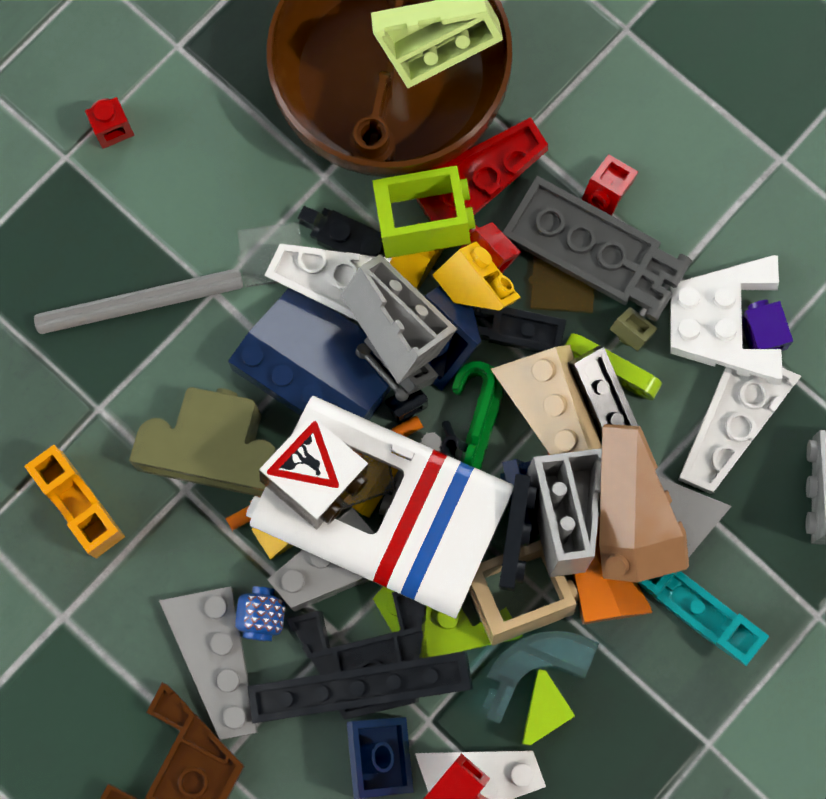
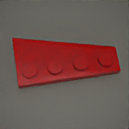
(489, 168)

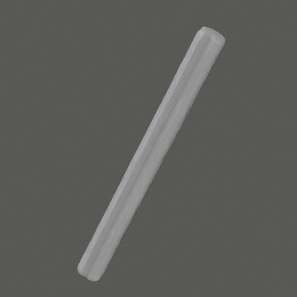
(138, 301)

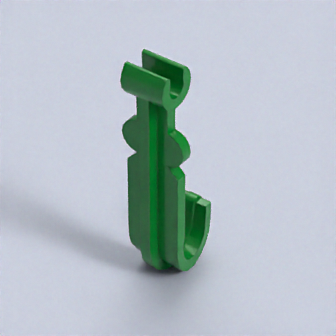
(485, 410)

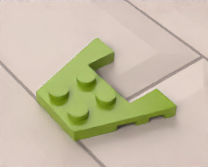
(442, 632)

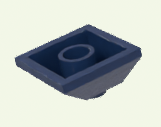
(460, 344)

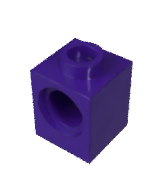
(766, 326)

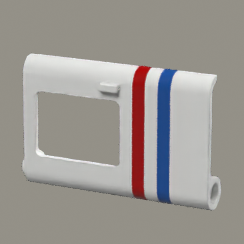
(430, 532)

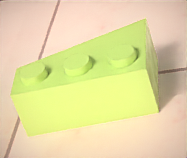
(434, 35)

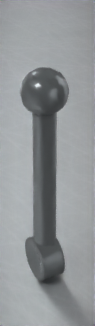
(363, 352)

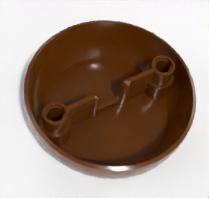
(344, 89)

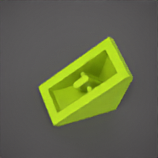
(546, 709)

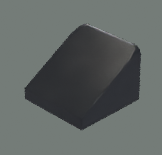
(405, 409)

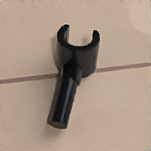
(451, 441)

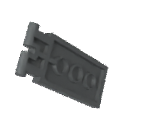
(595, 247)

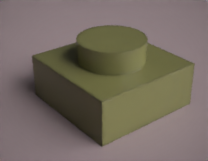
(633, 329)

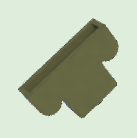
(209, 443)

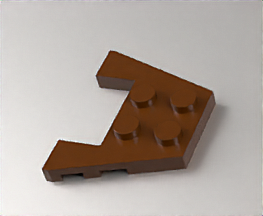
(197, 762)

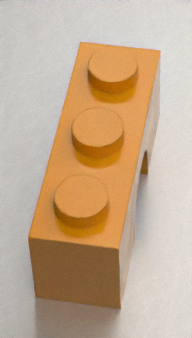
(75, 501)

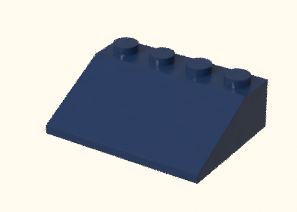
(309, 352)

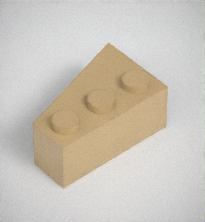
(550, 400)

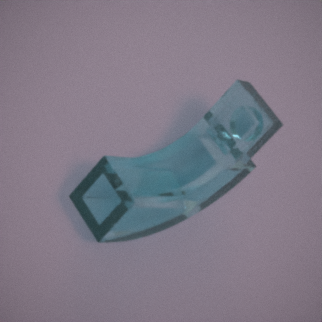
(541, 650)

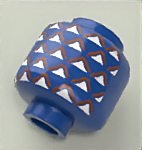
(260, 614)

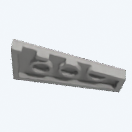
(215, 656)

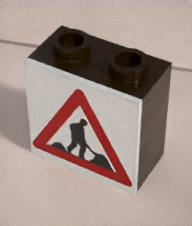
(314, 473)

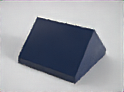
(380, 757)

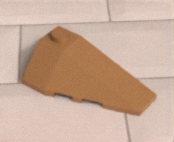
(636, 520)

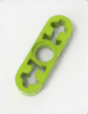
(628, 374)

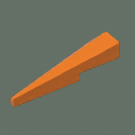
(607, 598)

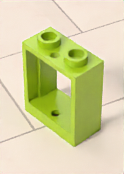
(426, 235)

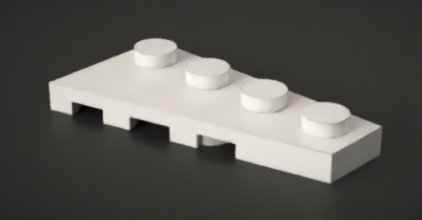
(730, 424)

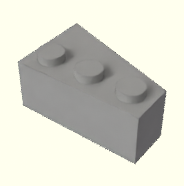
(312, 579)

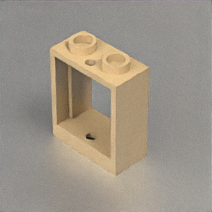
(489, 614)

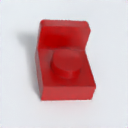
(609, 184)

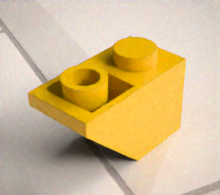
(475, 280)

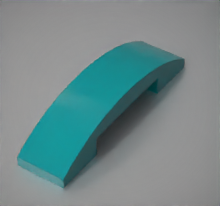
(707, 615)

